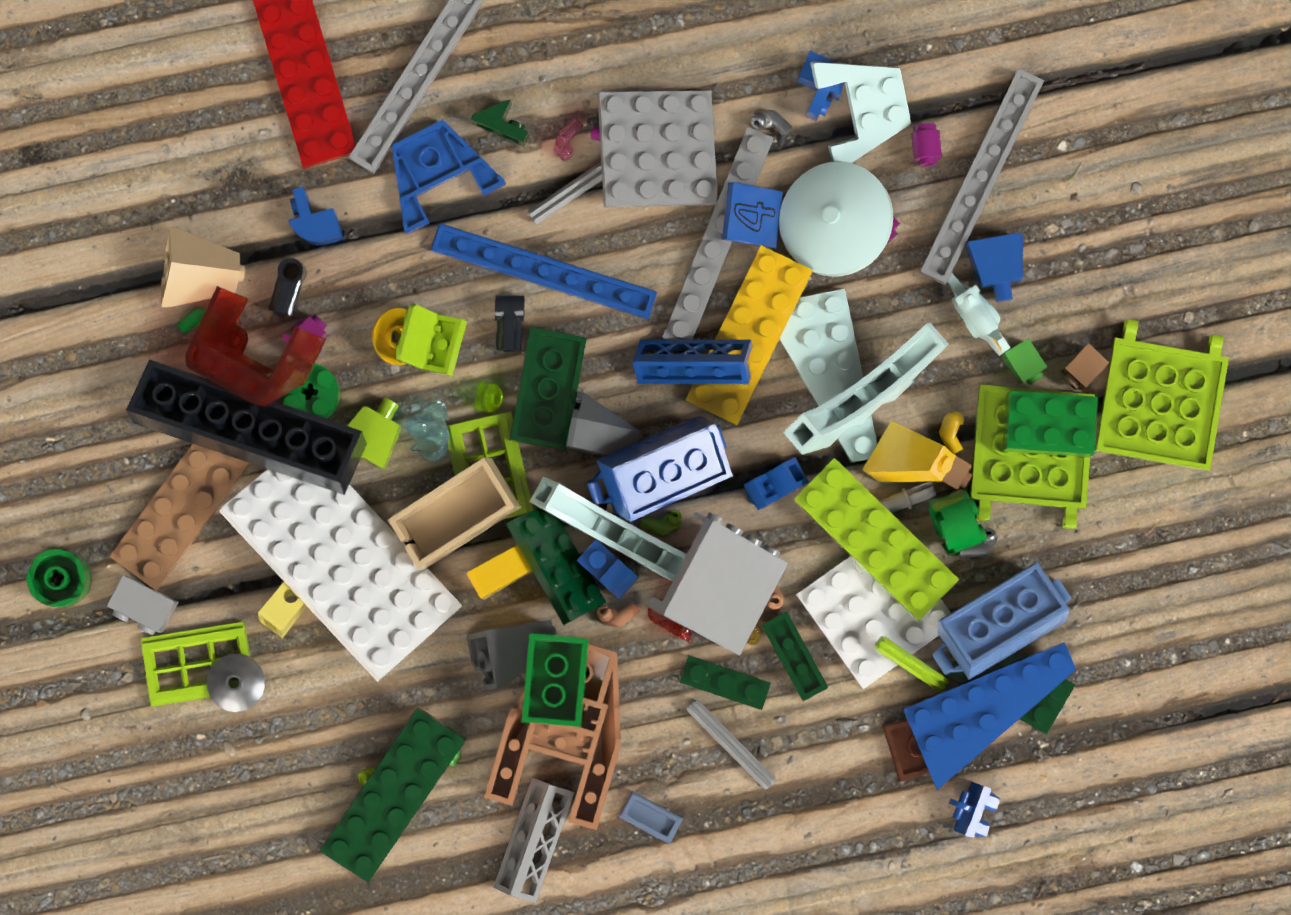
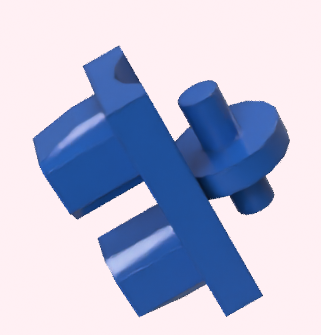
(970, 808)

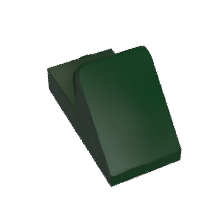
(494, 119)

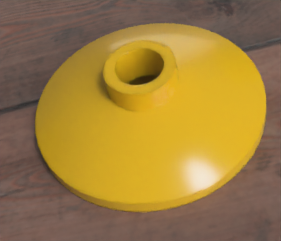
(388, 322)

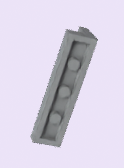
(528, 839)

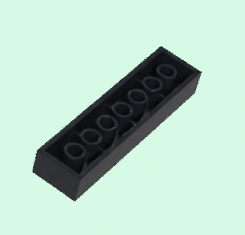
(262, 435)

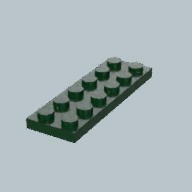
(392, 794)

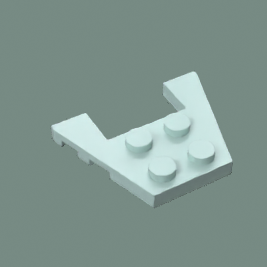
(875, 104)

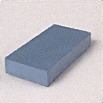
(650, 817)

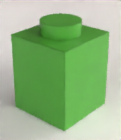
(1024, 362)

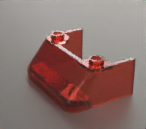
(219, 356)

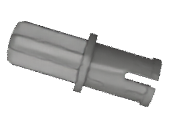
(909, 497)

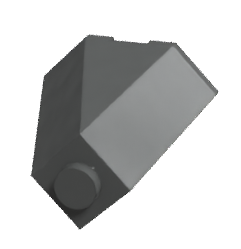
(597, 429)
(504, 651)

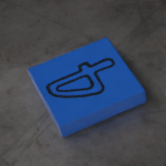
(752, 215)

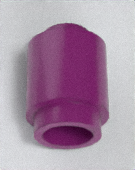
(926, 144)

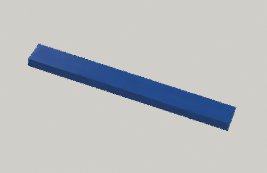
(543, 271)

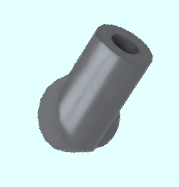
(770, 119)
(982, 549)

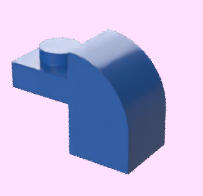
(820, 102)
(317, 227)
(776, 484)
(607, 569)

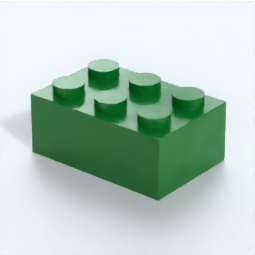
(1050, 424)
(555, 680)

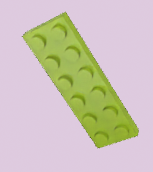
(876, 539)

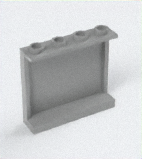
(722, 584)

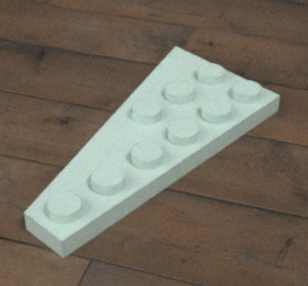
(827, 358)

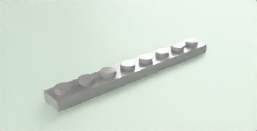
(414, 83)
(981, 176)
(712, 248)

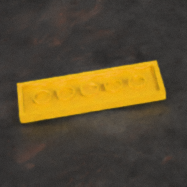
(757, 315)

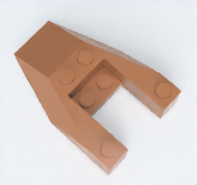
(592, 744)

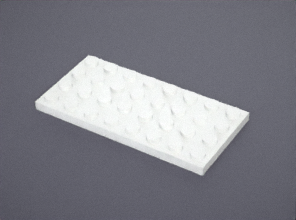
(343, 566)

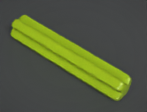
(911, 663)

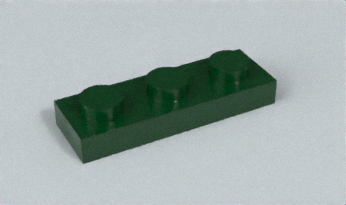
(794, 656)
(725, 682)

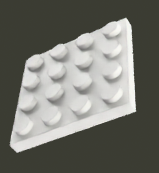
(857, 612)

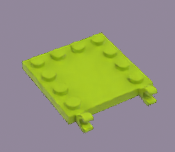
(1162, 401)
(1022, 476)

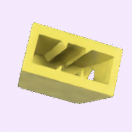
(278, 613)

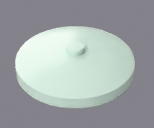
(836, 219)

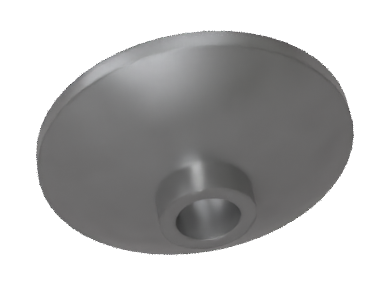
(250, 682)

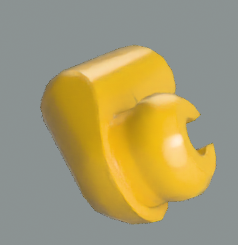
(949, 430)

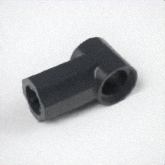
(287, 290)
(509, 318)

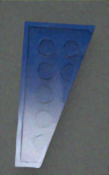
(969, 717)

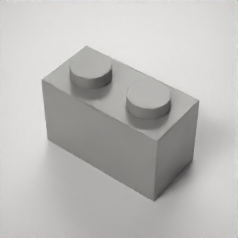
(142, 604)

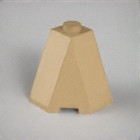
(196, 268)

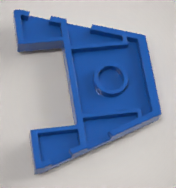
(431, 160)

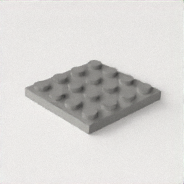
(657, 148)

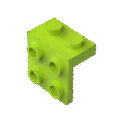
(430, 340)

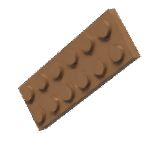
(178, 513)

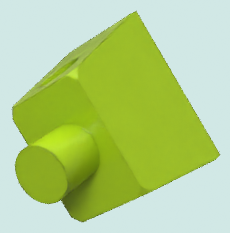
(379, 432)

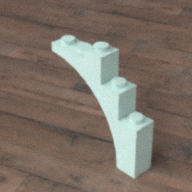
(884, 384)
(608, 528)

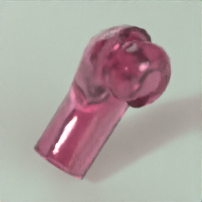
(564, 137)

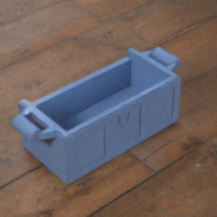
(1002, 621)

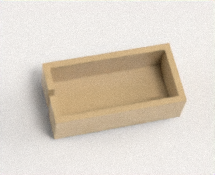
(454, 513)

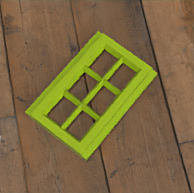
(510, 449)
(185, 639)

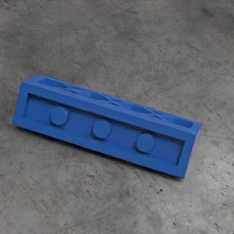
(690, 365)

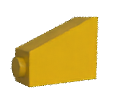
(908, 457)
(499, 572)

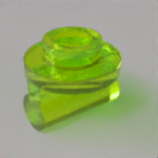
(488, 397)

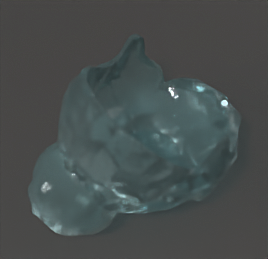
(430, 431)

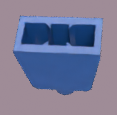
(997, 263)

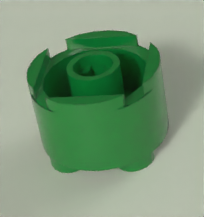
(328, 395)
(956, 521)
(46, 568)

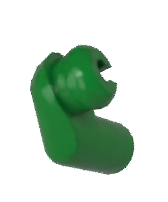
(191, 320)

